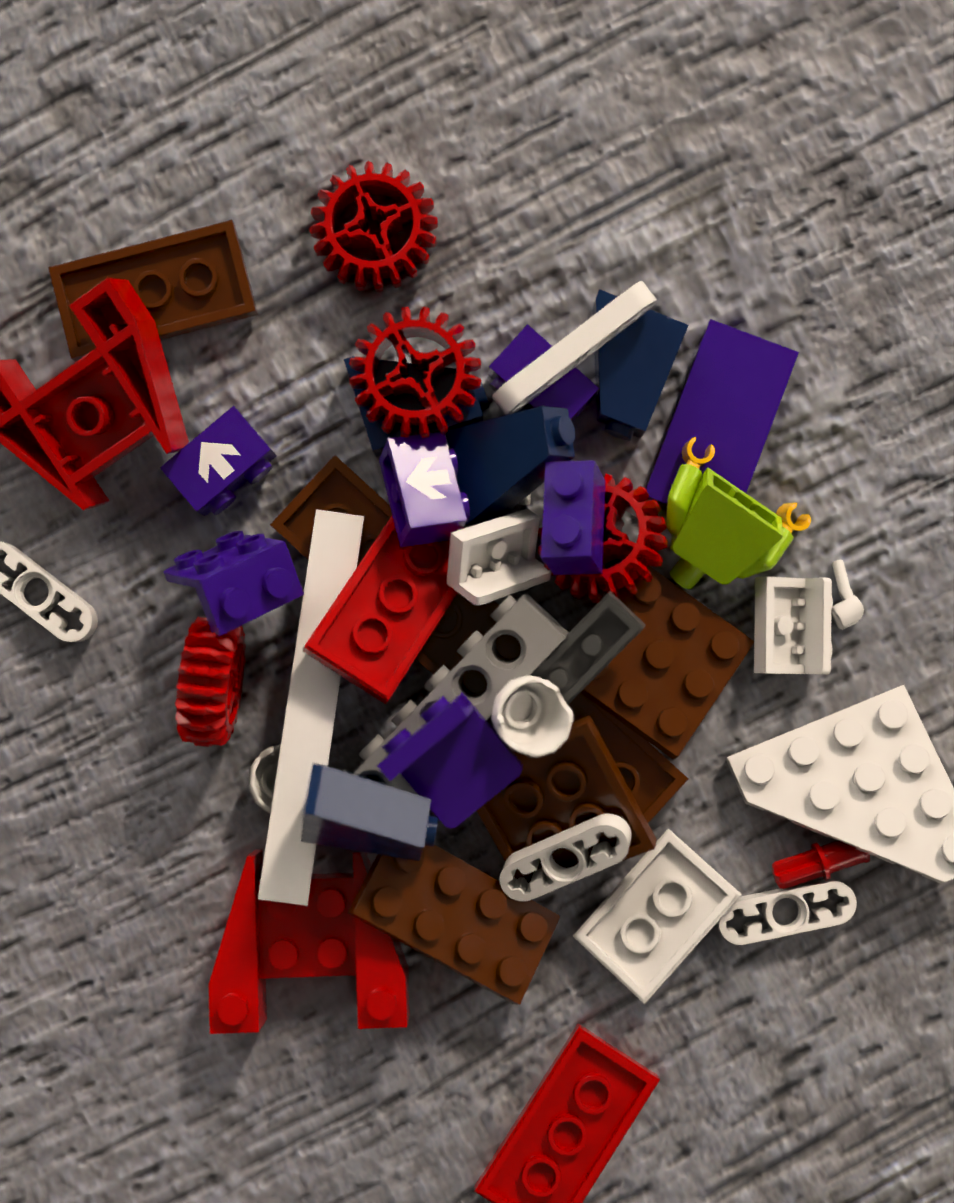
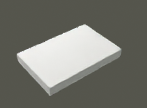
(657, 916)

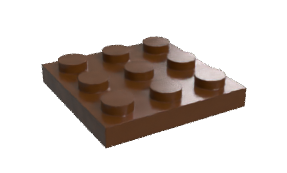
(671, 668)
(561, 793)

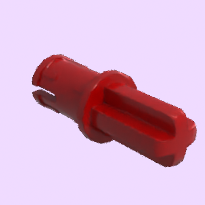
(816, 863)

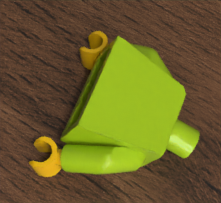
(722, 527)

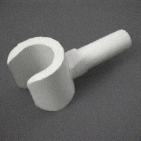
(850, 609)

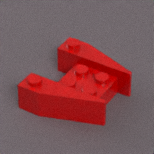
(99, 403)
(304, 941)

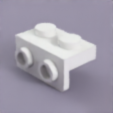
(496, 558)
(792, 625)

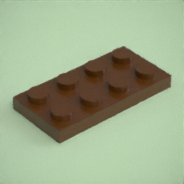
(182, 280)
(457, 919)

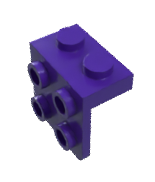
(238, 578)
(452, 760)

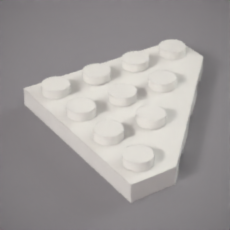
(860, 780)

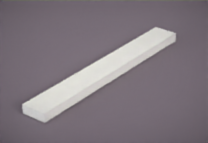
(308, 712)

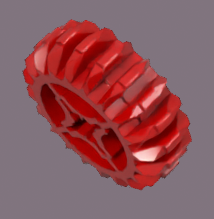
(390, 219)
(395, 384)
(634, 555)
(209, 684)

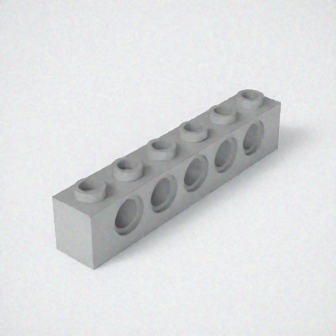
(522, 619)

